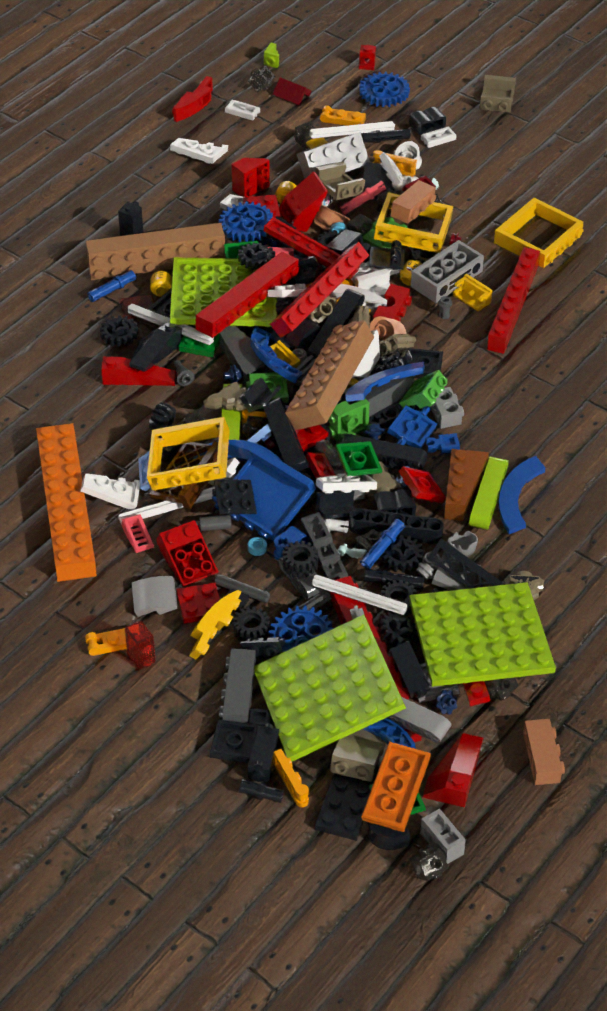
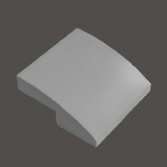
(154, 595)

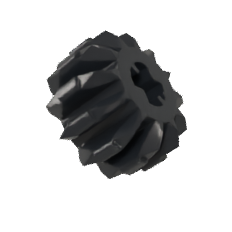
(162, 416)

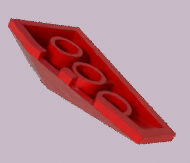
(118, 372)
(454, 774)

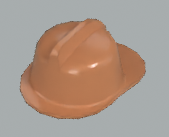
(326, 218)
(386, 327)

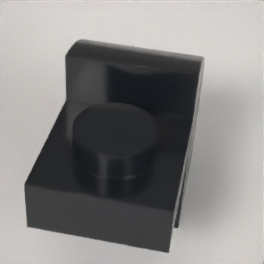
(303, 334)
(388, 838)

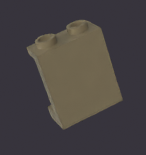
(497, 93)
(338, 182)
(357, 755)

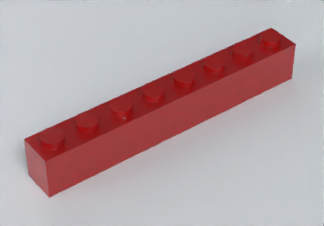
(319, 290)
(246, 294)
(513, 300)

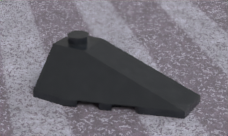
(156, 346)

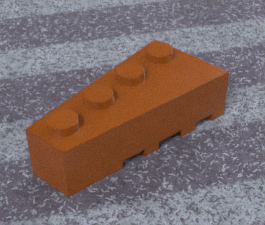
(464, 478)

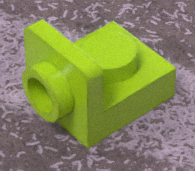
(271, 56)

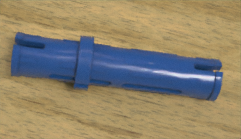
(117, 283)
(388, 537)

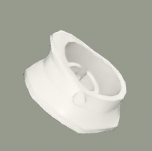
(410, 150)

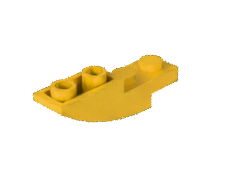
(212, 621)

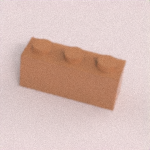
(413, 201)
(543, 751)

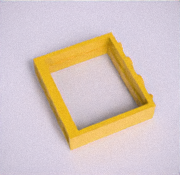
(411, 237)
(505, 238)
(185, 434)

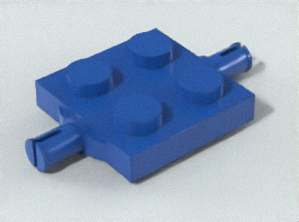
(412, 427)

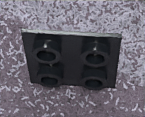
(387, 257)
(234, 496)

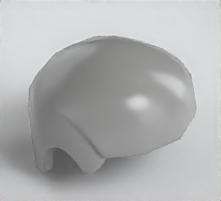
(464, 543)

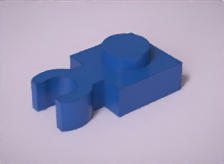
(444, 443)

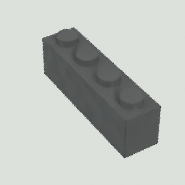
(239, 686)

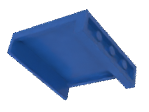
(277, 493)

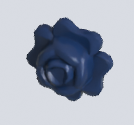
(234, 374)
(374, 431)
(446, 702)

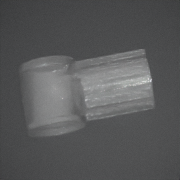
(331, 453)

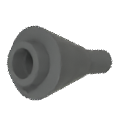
(184, 375)

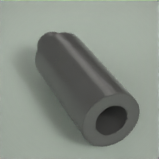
(214, 523)

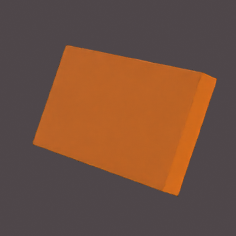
(396, 786)

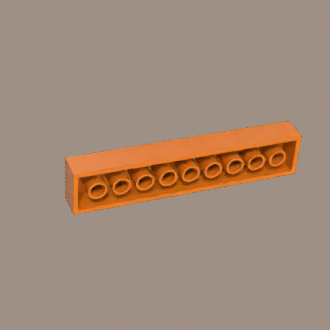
(66, 503)

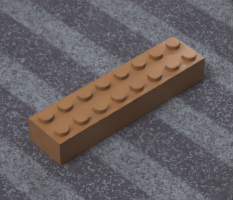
(153, 250)
(329, 375)

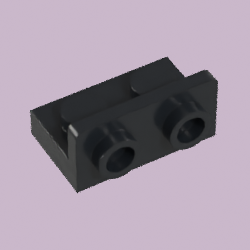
(308, 271)

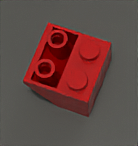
(250, 176)

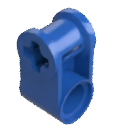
(290, 535)

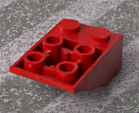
(303, 202)
(187, 553)

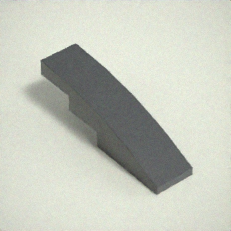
(327, 552)

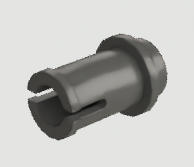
(445, 304)

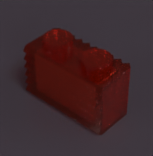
(140, 645)

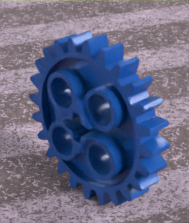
(384, 89)
(245, 221)
(299, 634)

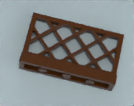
(190, 492)

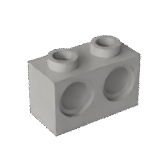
(447, 409)
(442, 834)

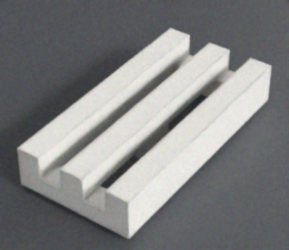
(242, 110)
(438, 137)

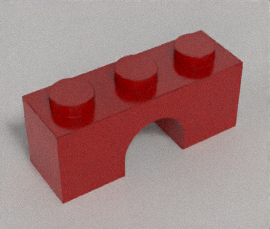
(397, 300)

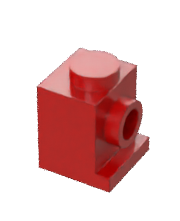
(367, 57)

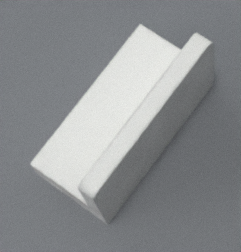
(375, 282)

